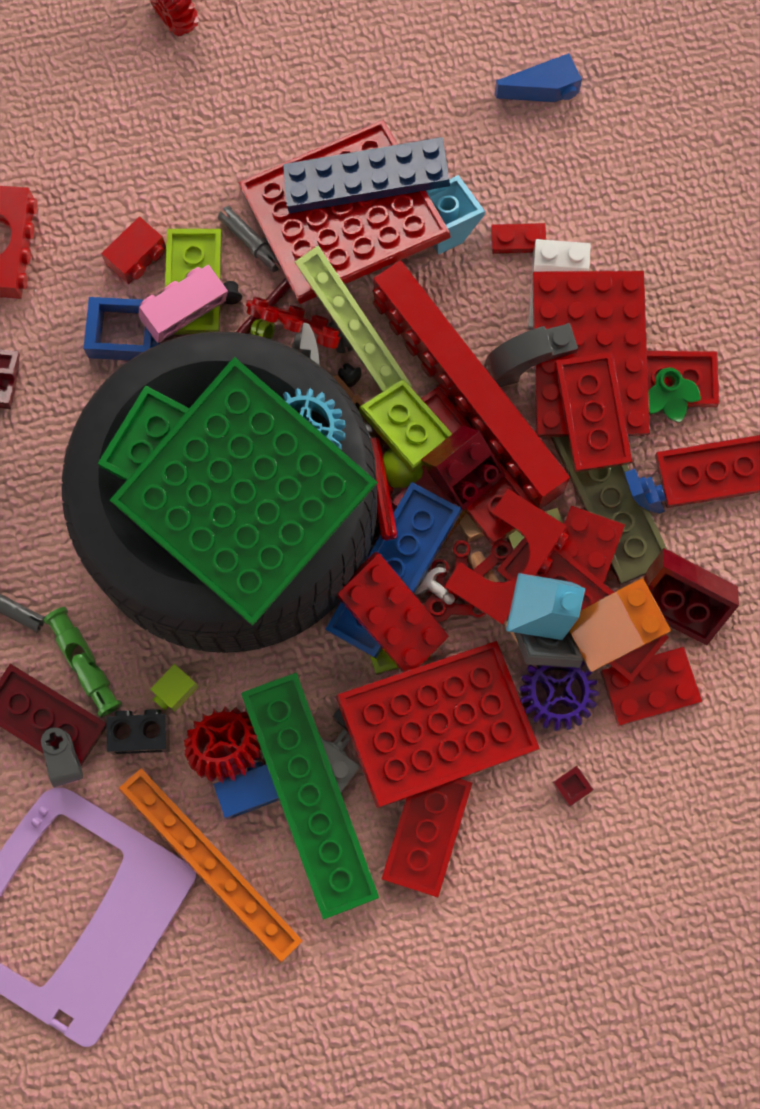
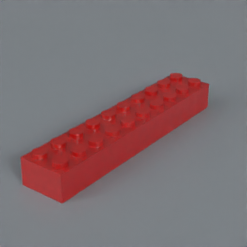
(468, 384)

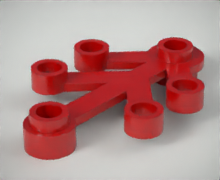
(293, 320)
(482, 569)

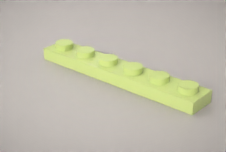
(350, 319)

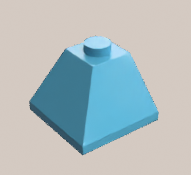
(458, 210)
(544, 606)

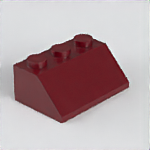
(691, 596)

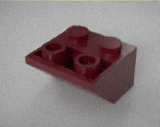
(463, 466)

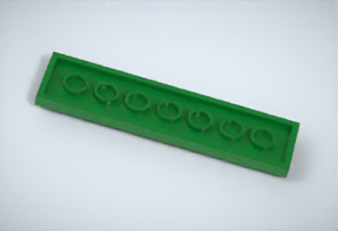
(310, 796)

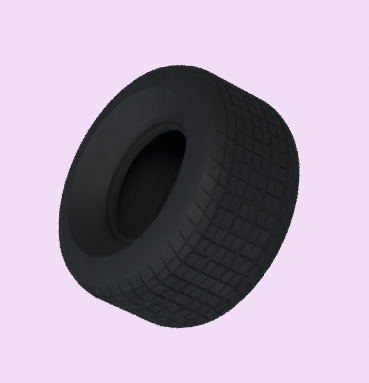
(136, 569)

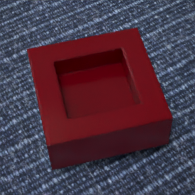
(572, 786)

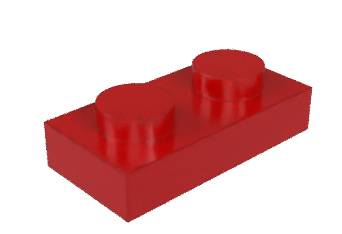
(516, 237)

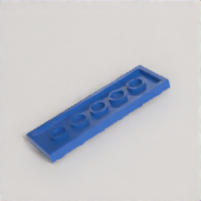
(421, 527)

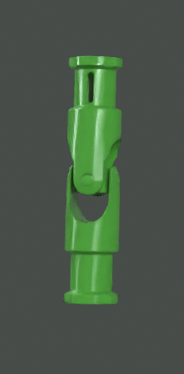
(90, 676)

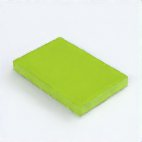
(405, 423)

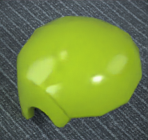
(397, 472)

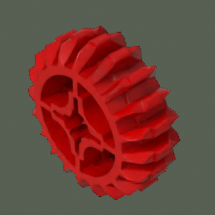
(177, 15)
(223, 753)

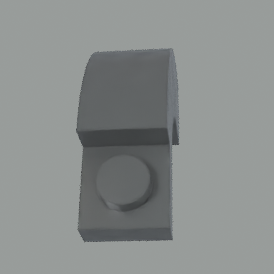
(528, 349)

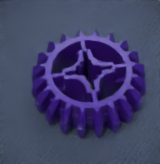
(568, 700)

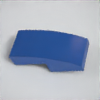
(646, 492)

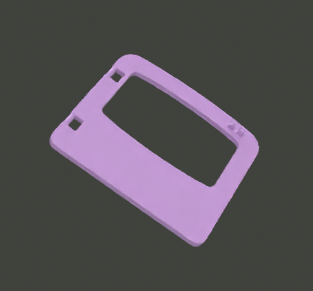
(121, 932)

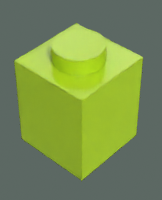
(173, 689)

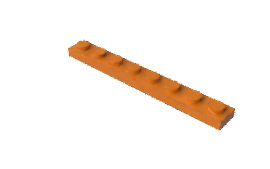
(211, 865)

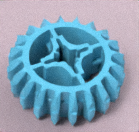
(326, 409)

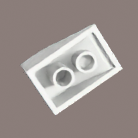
(558, 256)

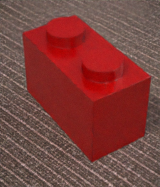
(134, 250)

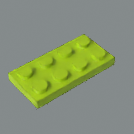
(186, 251)

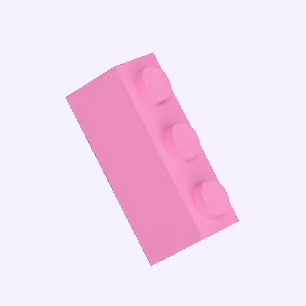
(182, 302)

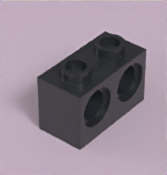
(138, 741)

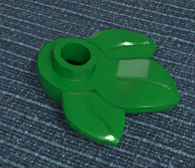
(672, 399)

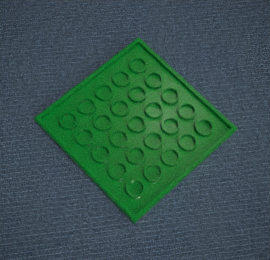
(243, 491)

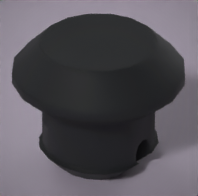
(233, 295)
(349, 374)

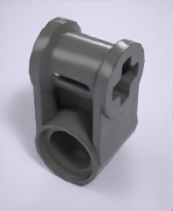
(61, 763)

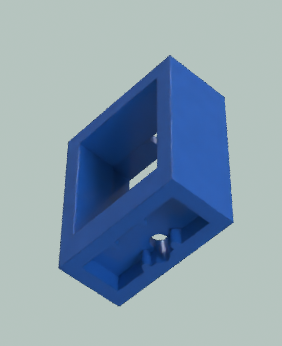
(94, 324)

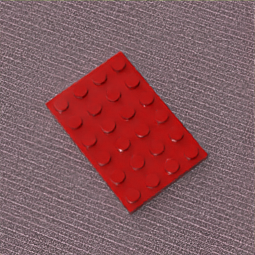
(605, 317)
(436, 723)

